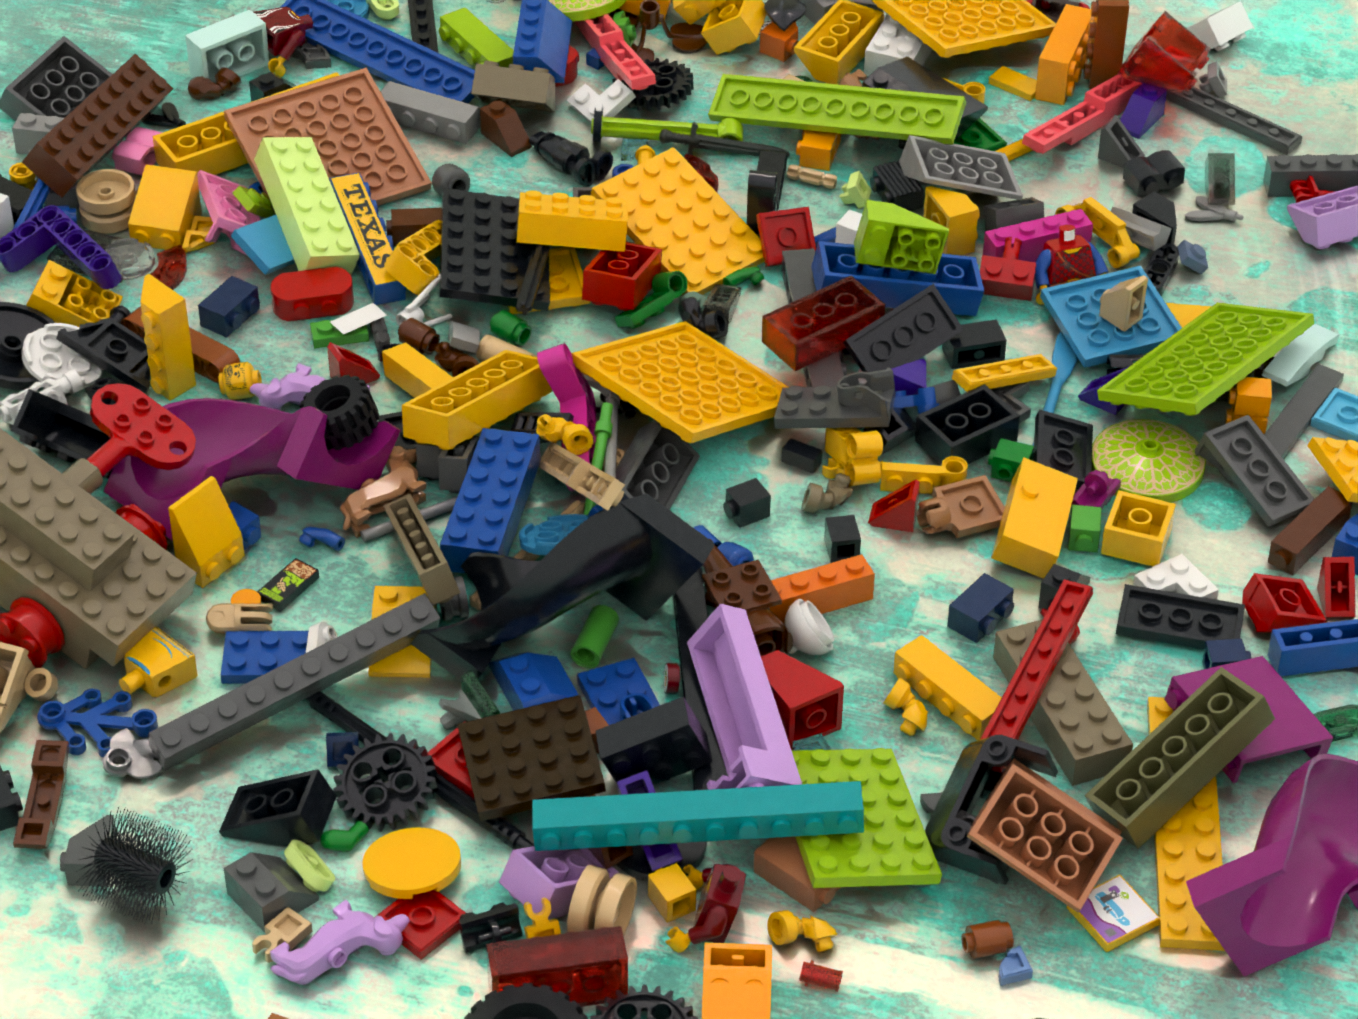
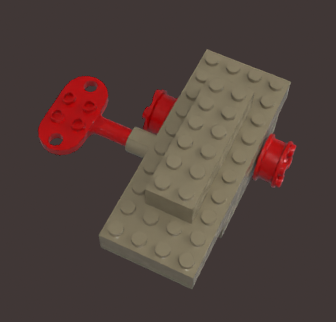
(73, 566)

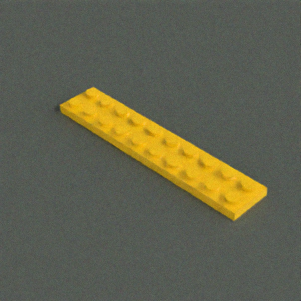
(1183, 850)

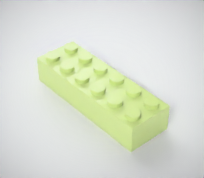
(305, 204)

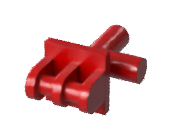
(1306, 189)

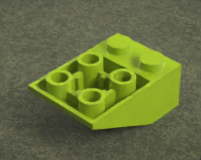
(898, 238)

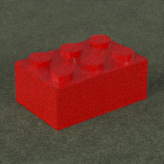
(620, 276)

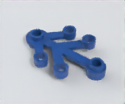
(59, 716)

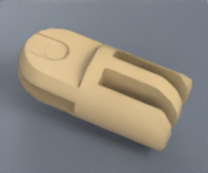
(239, 617)

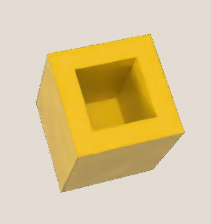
(671, 892)

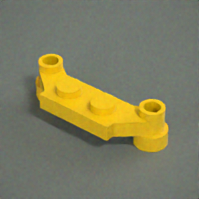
(1109, 229)

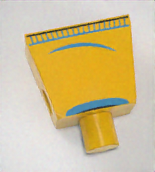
(157, 665)

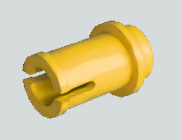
(644, 153)

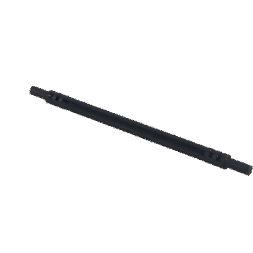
(446, 790)

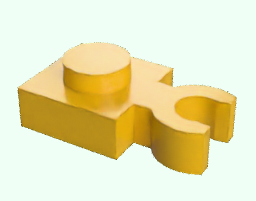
(541, 925)

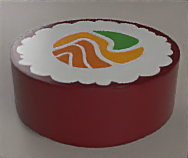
(671, 678)

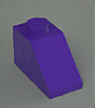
(1144, 109)

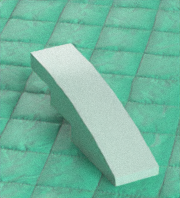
(1297, 358)

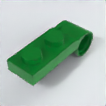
(654, 304)

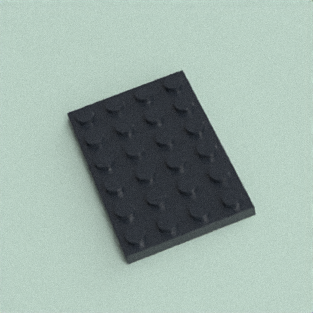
(481, 250)

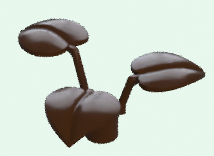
(685, 36)

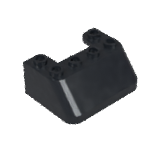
(57, 426)

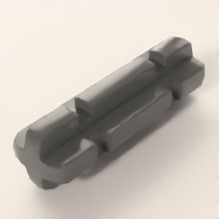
(379, 332)

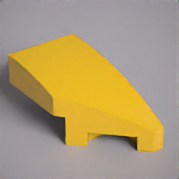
(196, 236)

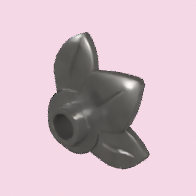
(134, 754)

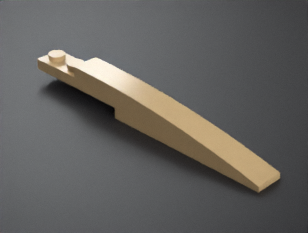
(582, 476)

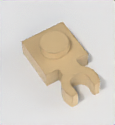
(285, 927)

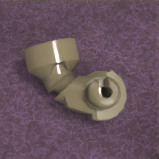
(836, 494)

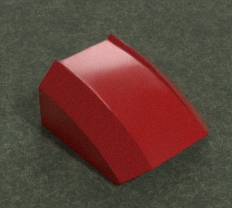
(1280, 603)

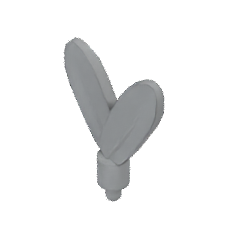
(1211, 212)

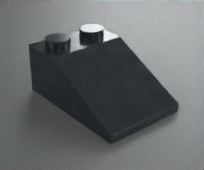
(280, 810)

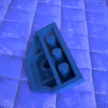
(532, 679)

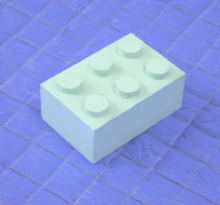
(232, 43)

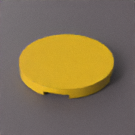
(411, 862)

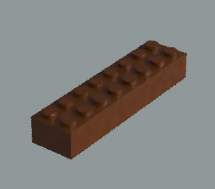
(97, 125)

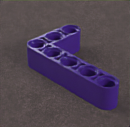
(51, 228)

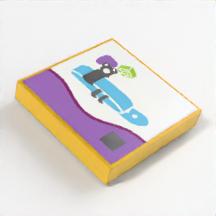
(1115, 914)

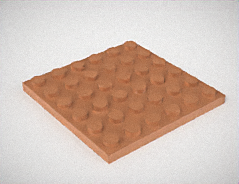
(349, 129)

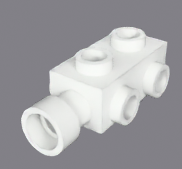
(68, 383)

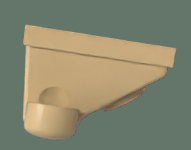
(21, 678)

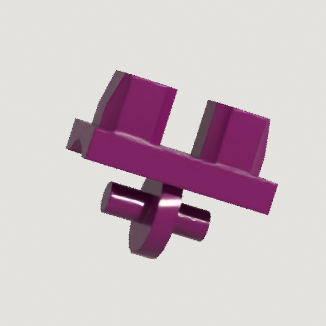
(1096, 490)

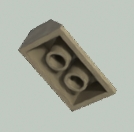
(515, 86)

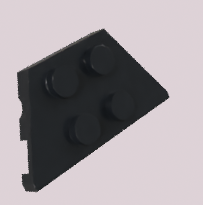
(112, 349)

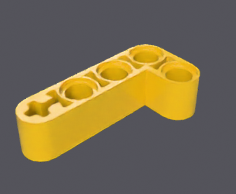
(412, 258)

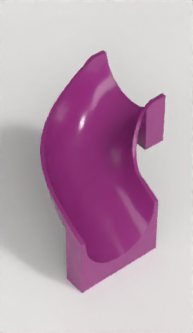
(245, 441)
(1295, 878)

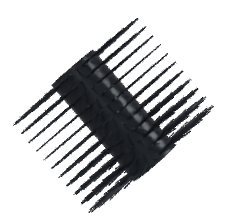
(134, 865)

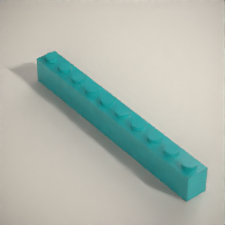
(697, 816)

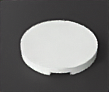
(50, 358)

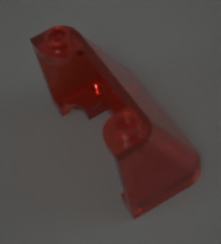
(1166, 56)

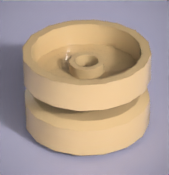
(105, 200)
(601, 900)

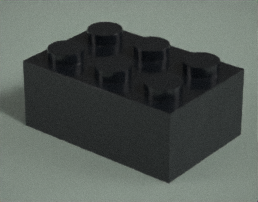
(966, 426)
(659, 740)

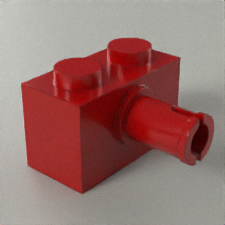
(1008, 275)

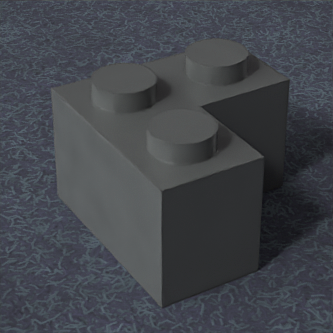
(445, 465)

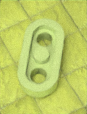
(384, 8)
(309, 865)

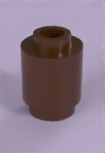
(418, 336)

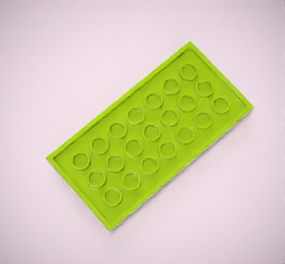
(1205, 358)

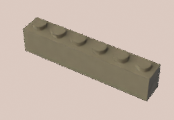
(422, 550)

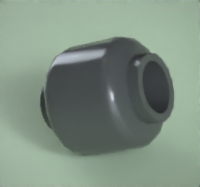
(450, 177)

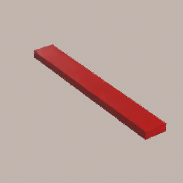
(1039, 661)

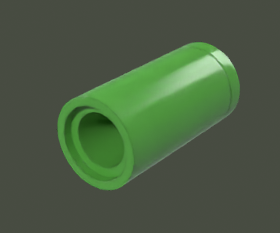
(594, 636)

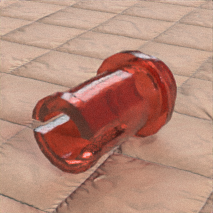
(820, 976)

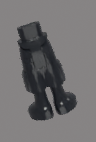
(572, 157)

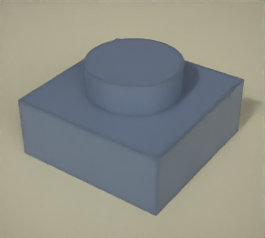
(1193, 256)

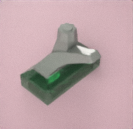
(471, 704)

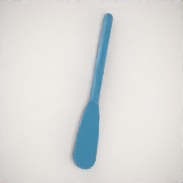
(1065, 361)

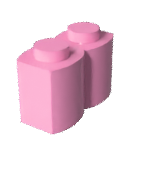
(135, 151)

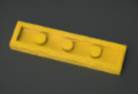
(1005, 372)

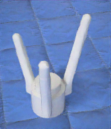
(414, 311)

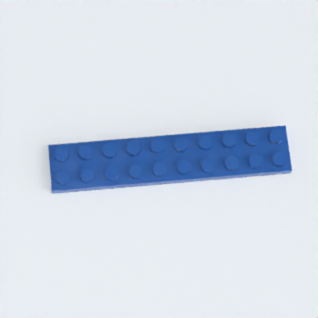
(383, 51)

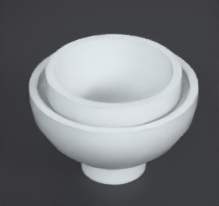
(808, 628)

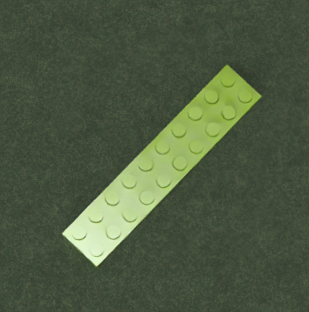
(837, 108)

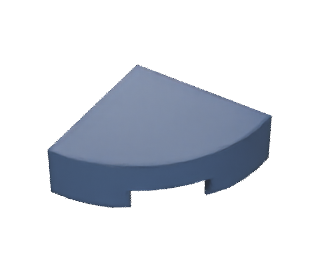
(1014, 967)

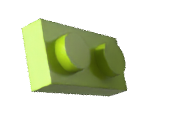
(254, 202)

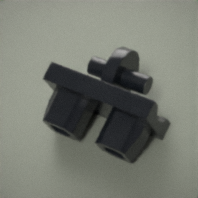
(492, 926)

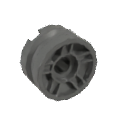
(458, 604)

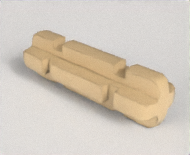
(812, 176)

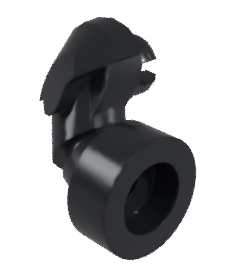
(713, 324)

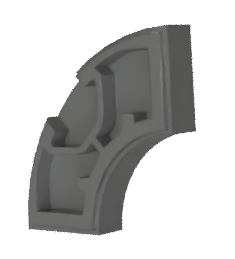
(312, 56)

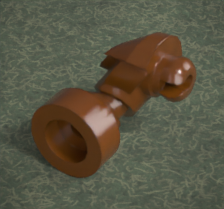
(204, 88)
(453, 359)

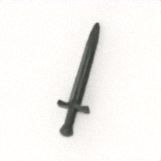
(714, 143)

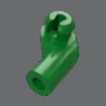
(741, 275)
(344, 839)

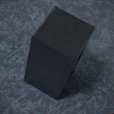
(801, 455)

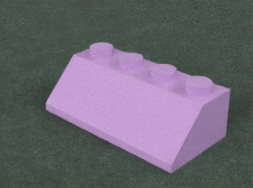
(1327, 218)

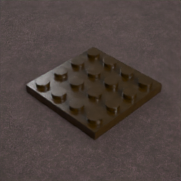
(530, 757)

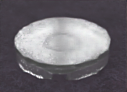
(131, 265)

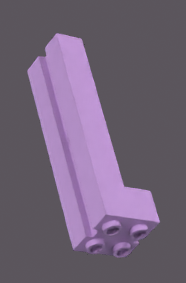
(741, 703)

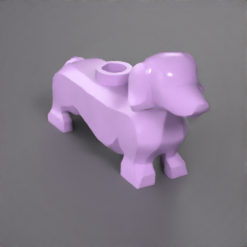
(287, 389)
(336, 941)

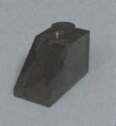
(1220, 178)

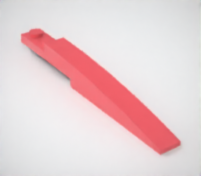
(615, 53)
(1085, 118)

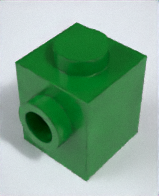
(1007, 458)

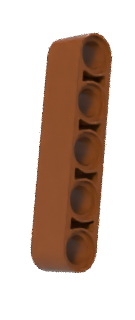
(208, 355)

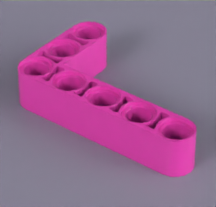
(570, 389)

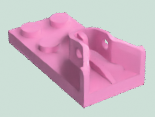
(223, 207)

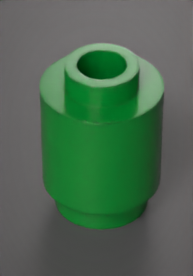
(510, 328)

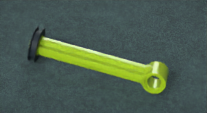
(650, 129)

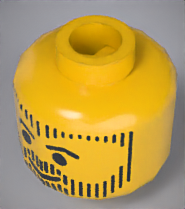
(237, 380)

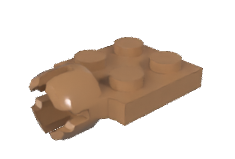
(961, 508)

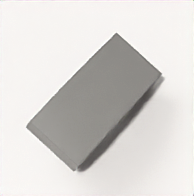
(463, 337)

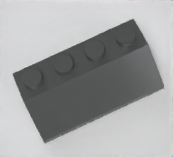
(656, 464)

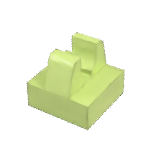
(856, 190)

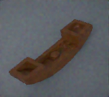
(44, 795)

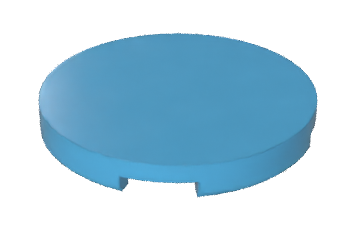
(546, 535)

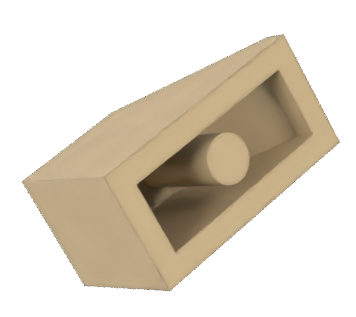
(1124, 303)

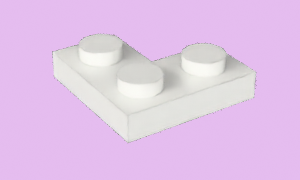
(611, 100)
(1177, 575)

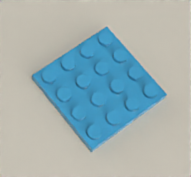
(1092, 338)

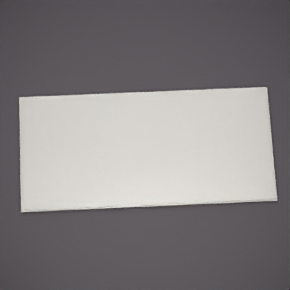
(358, 318)

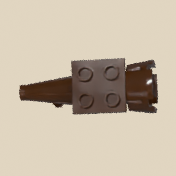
(750, 589)

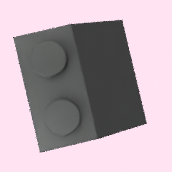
(265, 887)

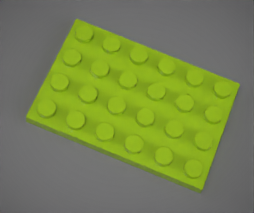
(893, 841)

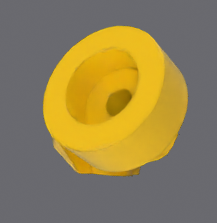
(574, 436)
(914, 710)
(785, 927)

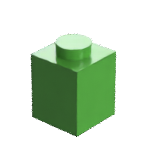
(1084, 528)

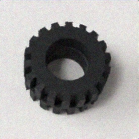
(348, 407)

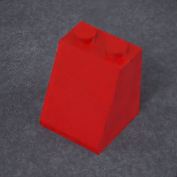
(804, 697)

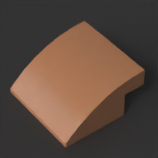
(1045, 835)

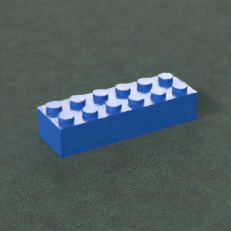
(955, 279)
(491, 496)

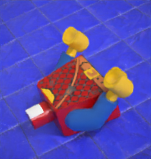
(1067, 260)

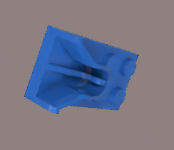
(617, 690)

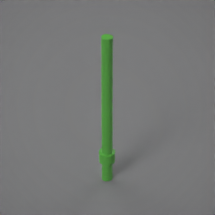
(603, 432)

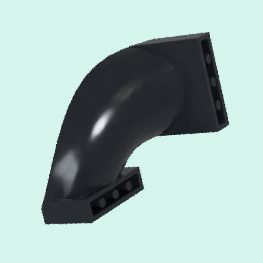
(630, 551)

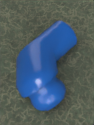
(323, 535)

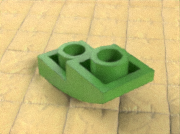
(624, 23)

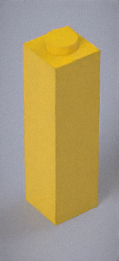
(412, 370)

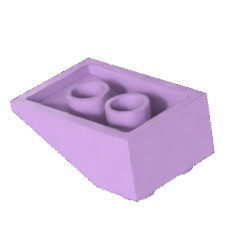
(547, 874)

